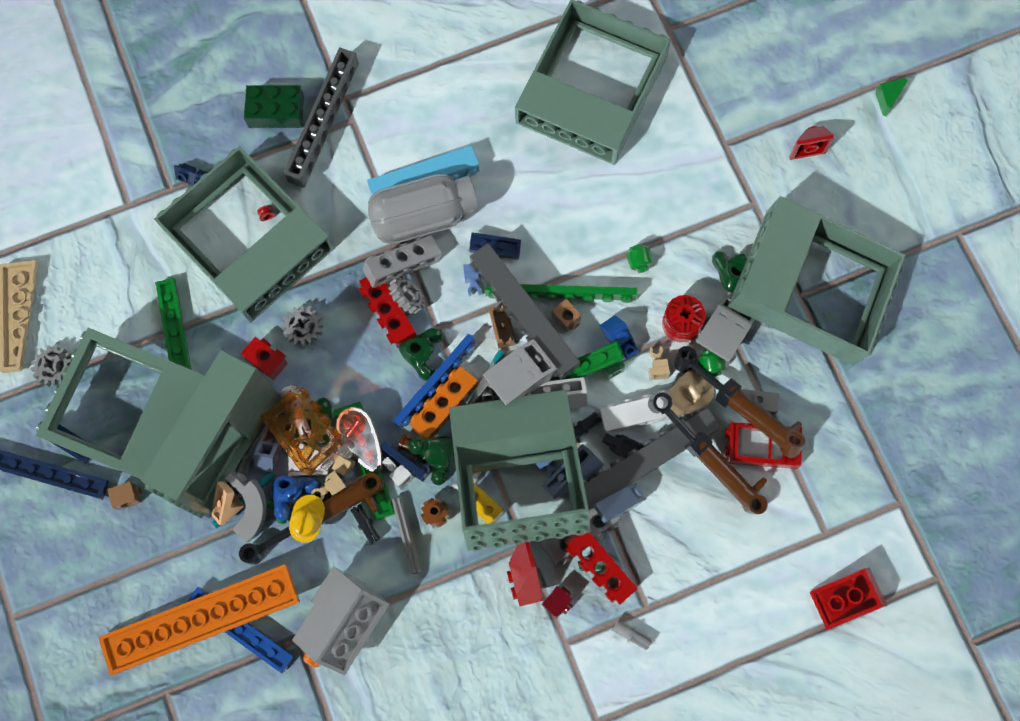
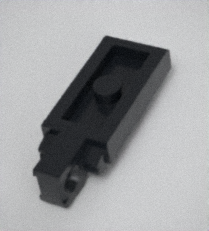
(621, 444)

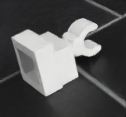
(399, 474)

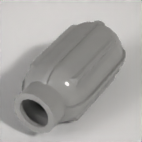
(420, 207)

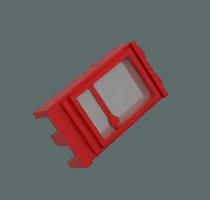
(752, 447)

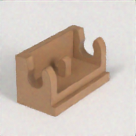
(502, 327)

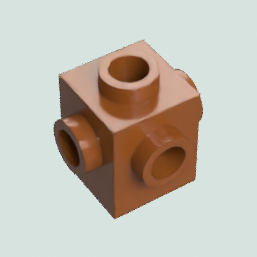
(438, 519)

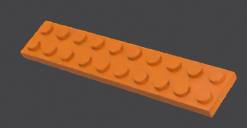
(198, 619)

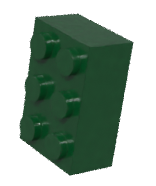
(274, 106)

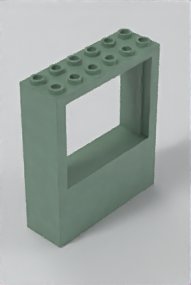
(573, 114)
(268, 265)
(776, 266)
(159, 416)
(211, 435)
(513, 435)

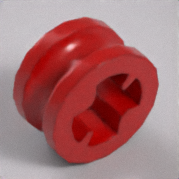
(266, 212)

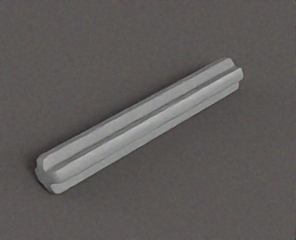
(406, 535)

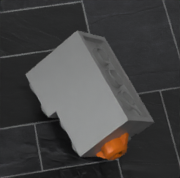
(339, 621)

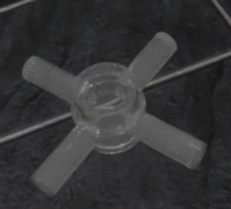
(344, 450)

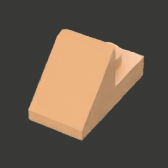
(225, 503)

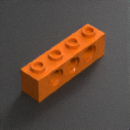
(456, 377)

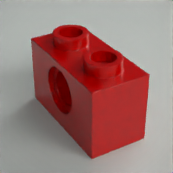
(273, 365)

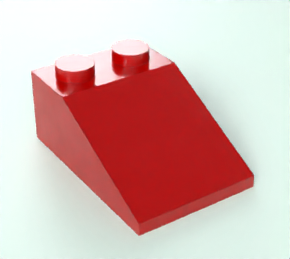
(524, 576)
(848, 598)

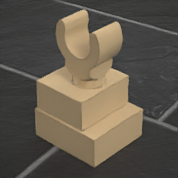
(660, 366)
(342, 466)
(333, 485)

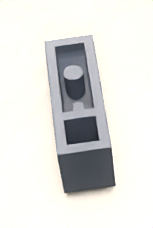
(267, 451)
(589, 463)
(620, 502)

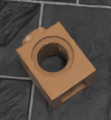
(566, 308)
(124, 495)

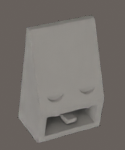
(725, 330)
(520, 372)

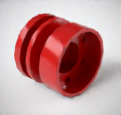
(678, 327)

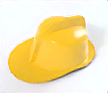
(306, 518)

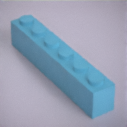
(455, 163)

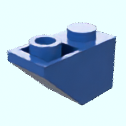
(617, 330)

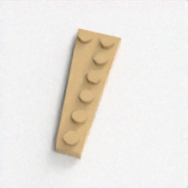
(16, 302)

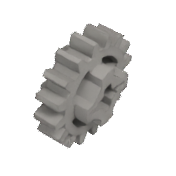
(406, 295)
(310, 322)
(43, 365)

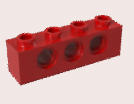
(385, 320)
(622, 588)

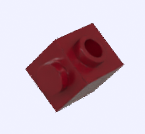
(558, 601)

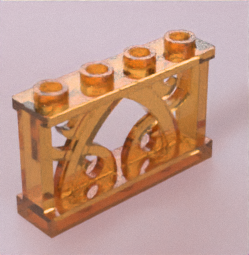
(278, 424)

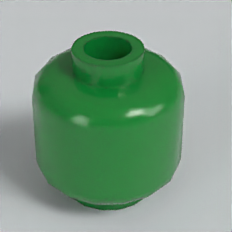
(639, 258)
(712, 363)

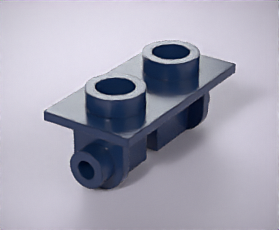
(187, 173)

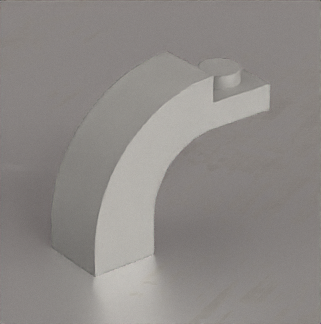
(255, 505)

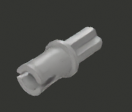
(632, 635)

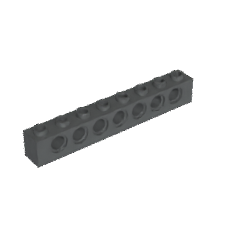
(321, 117)

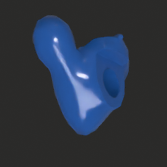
(286, 490)

